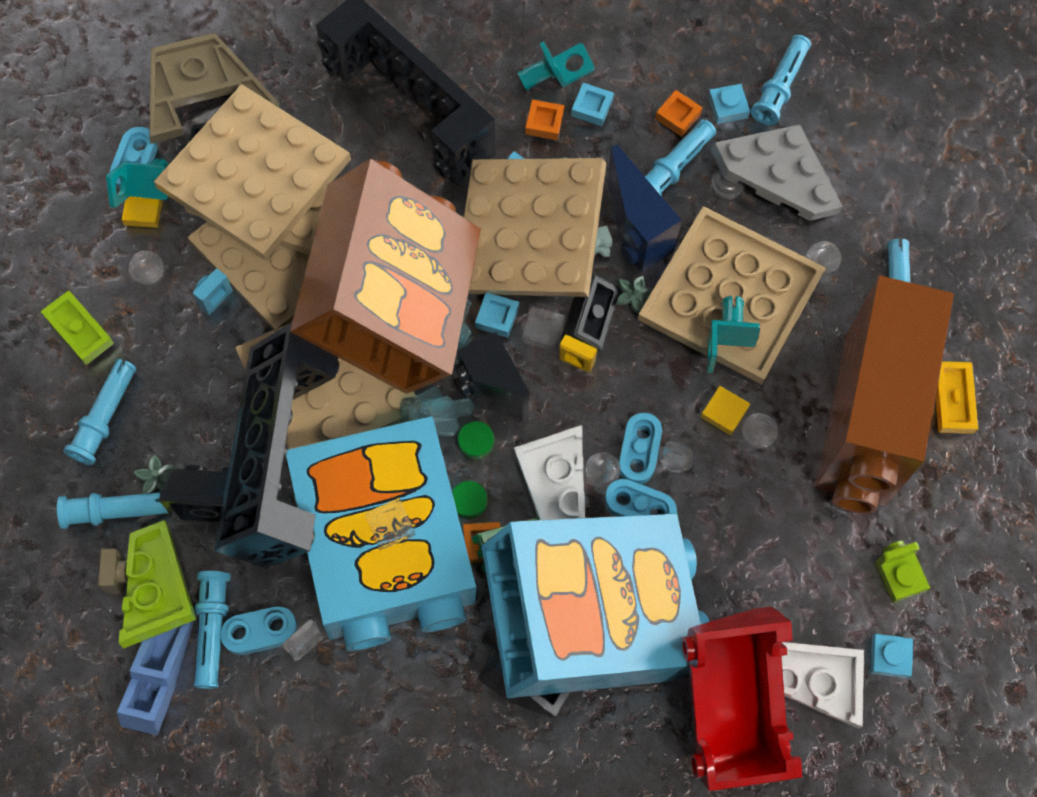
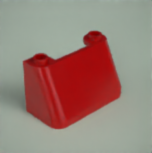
(740, 700)

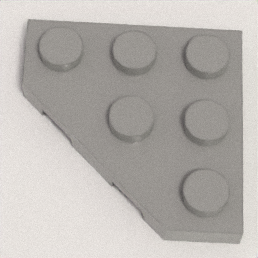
(780, 169)

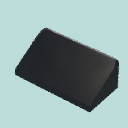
(592, 315)

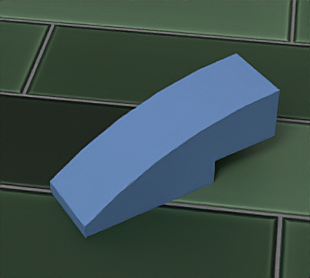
(153, 680)

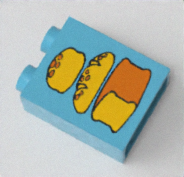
(353, 580)
(591, 602)

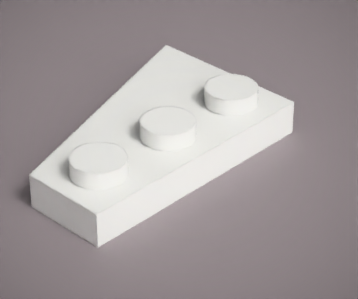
(554, 474)
(826, 680)

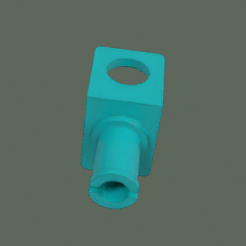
(556, 67)
(135, 181)
(730, 330)

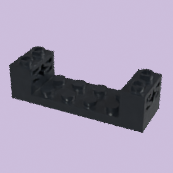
(358, 34)
(251, 519)

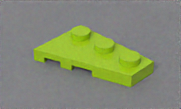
(155, 586)

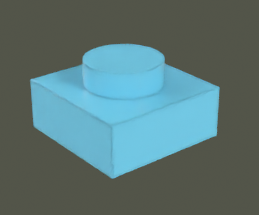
(592, 104)
(728, 104)
(212, 291)
(497, 314)
(891, 656)

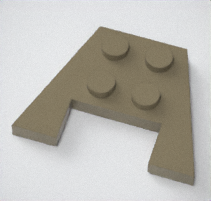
(190, 74)

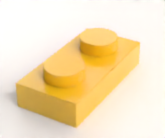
(956, 399)

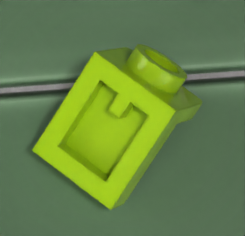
(902, 571)

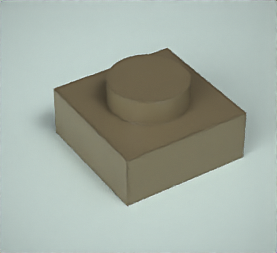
(112, 571)

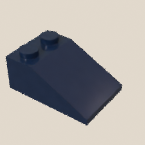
(642, 217)

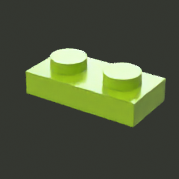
(77, 327)

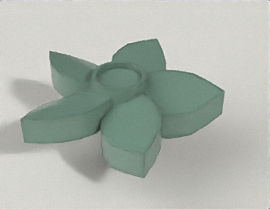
(633, 293)
(156, 476)

